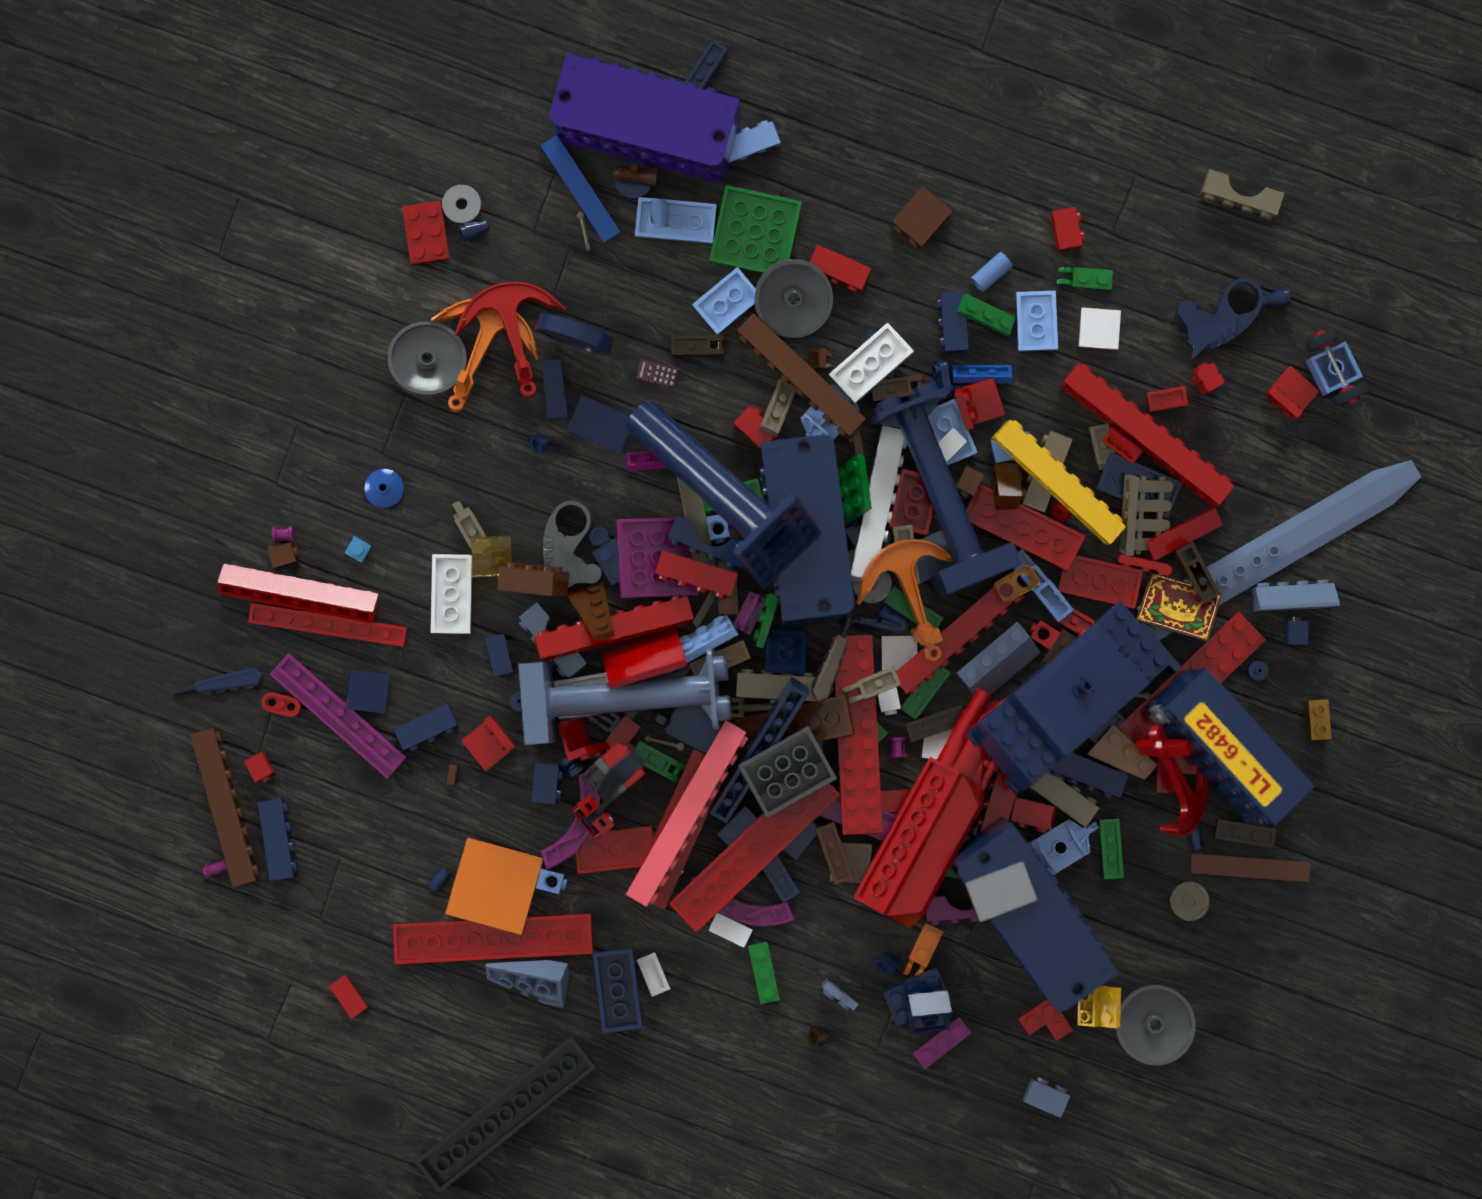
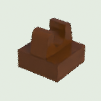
(817, 358)

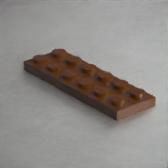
(825, 719)

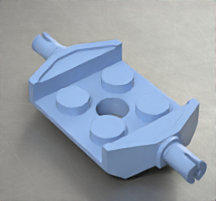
(816, 425)
(1072, 836)

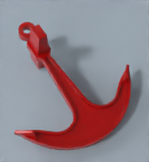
(505, 300)
(1192, 802)

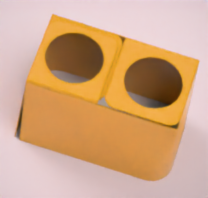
(1013, 582)

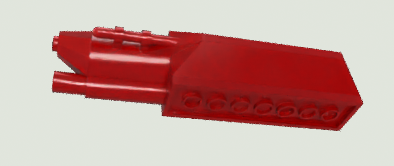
(931, 824)

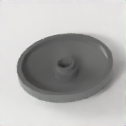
(793, 298)
(426, 359)
(1156, 1025)

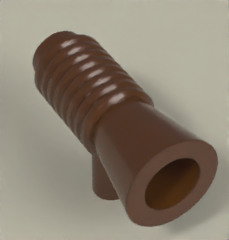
(636, 174)

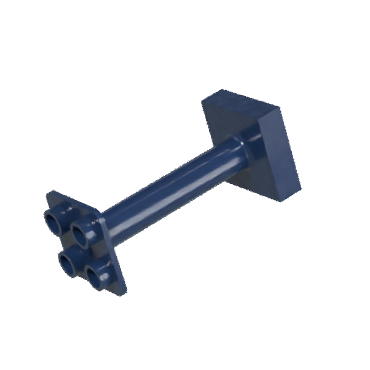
(971, 563)

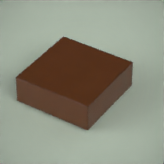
(452, 774)

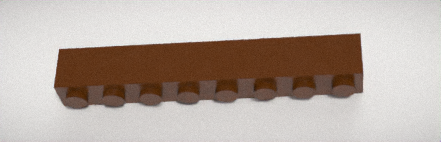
(802, 376)
(224, 806)

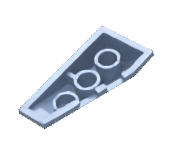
(538, 978)

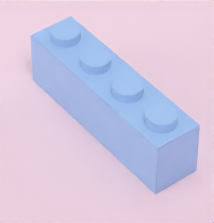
(754, 140)

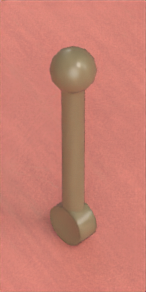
(581, 215)
(680, 746)

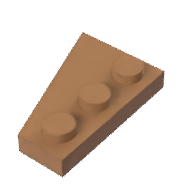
(1121, 753)

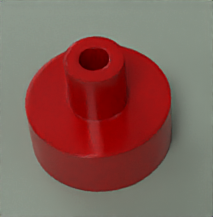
(1060, 512)

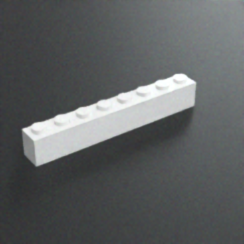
(881, 488)

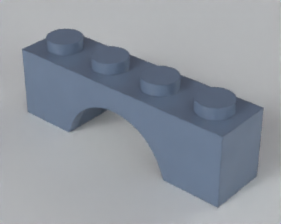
(536, 620)

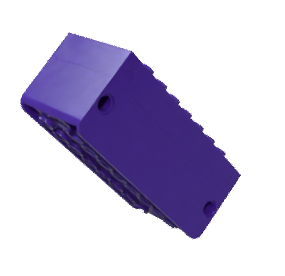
(645, 117)

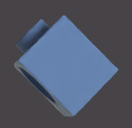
(711, 522)
(542, 881)

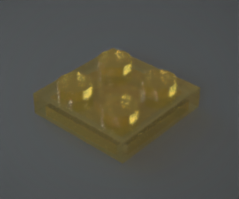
(489, 554)

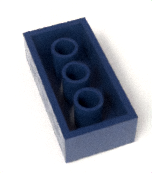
(617, 990)

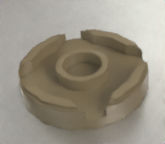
(1189, 901)

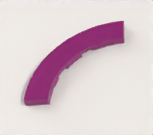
(574, 837)
(756, 915)

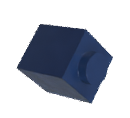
(1296, 631)

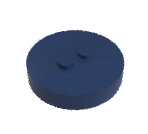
(574, 334)

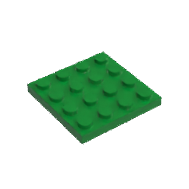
(754, 229)

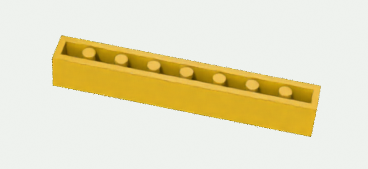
(1058, 481)

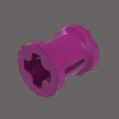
(282, 534)
(898, 746)

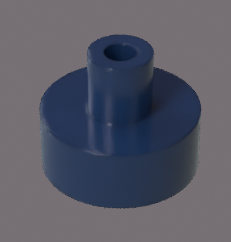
(539, 443)
(1253, 670)
(514, 701)

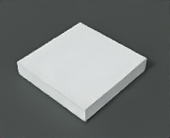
(1099, 328)

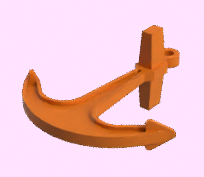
(490, 326)
(901, 559)

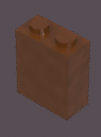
(921, 218)

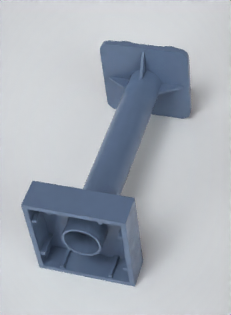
(544, 703)

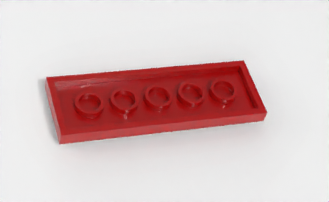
(1025, 529)

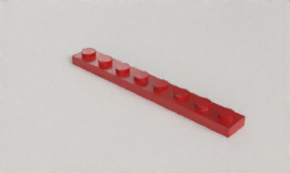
(327, 625)

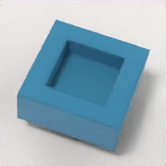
(358, 549)

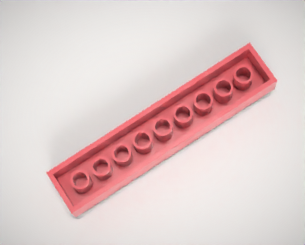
(684, 817)

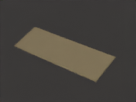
(704, 609)

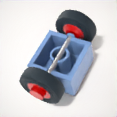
(1334, 368)

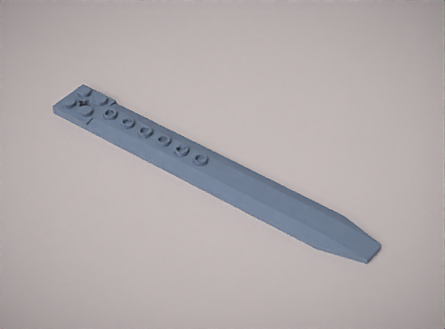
(1308, 531)

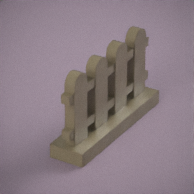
(1136, 506)

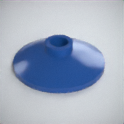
(391, 495)

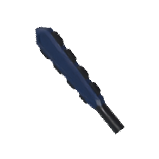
(233, 680)

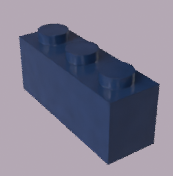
(952, 323)
(426, 728)

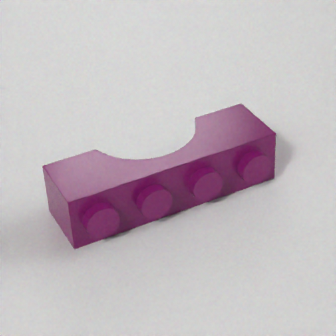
(942, 910)

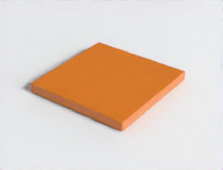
(494, 886)

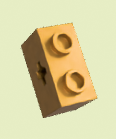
(1317, 719)

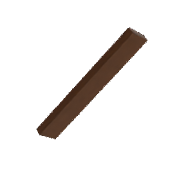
(1249, 867)

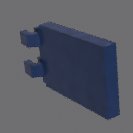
(691, 726)

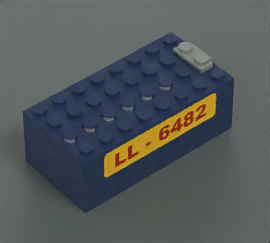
(1229, 747)

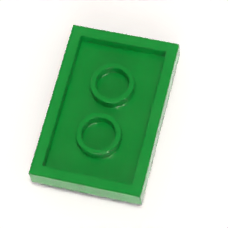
(854, 488)

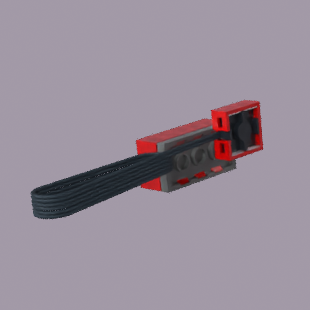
(609, 778)

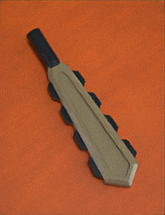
(827, 673)

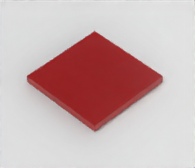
(643, 657)

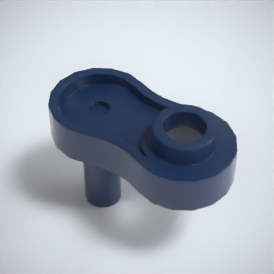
(941, 372)

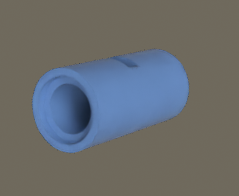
(991, 272)

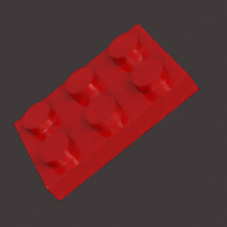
(426, 232)

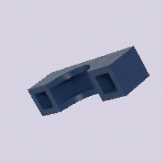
(684, 532)

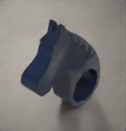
(1212, 330)

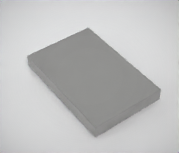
(1001, 891)

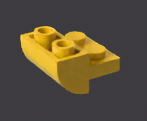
(1100, 1008)

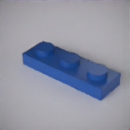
(976, 373)

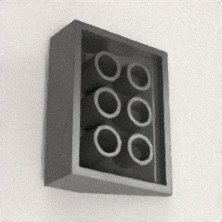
(787, 772)

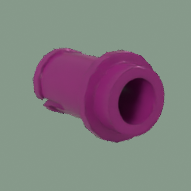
(214, 869)

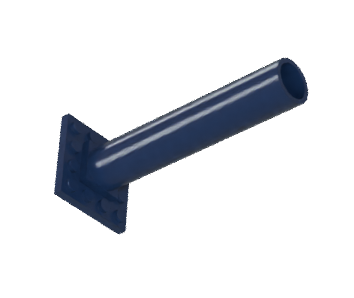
(769, 535)

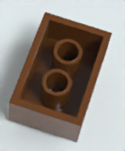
(533, 579)

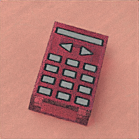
(657, 373)

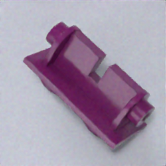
(749, 613)

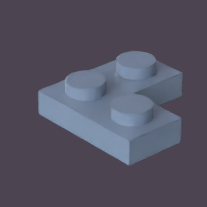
(833, 991)

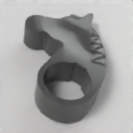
(561, 549)

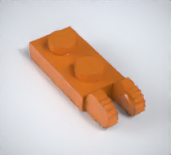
(923, 948)

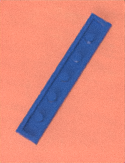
(580, 189)

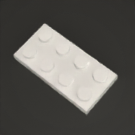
(871, 363)
(451, 594)

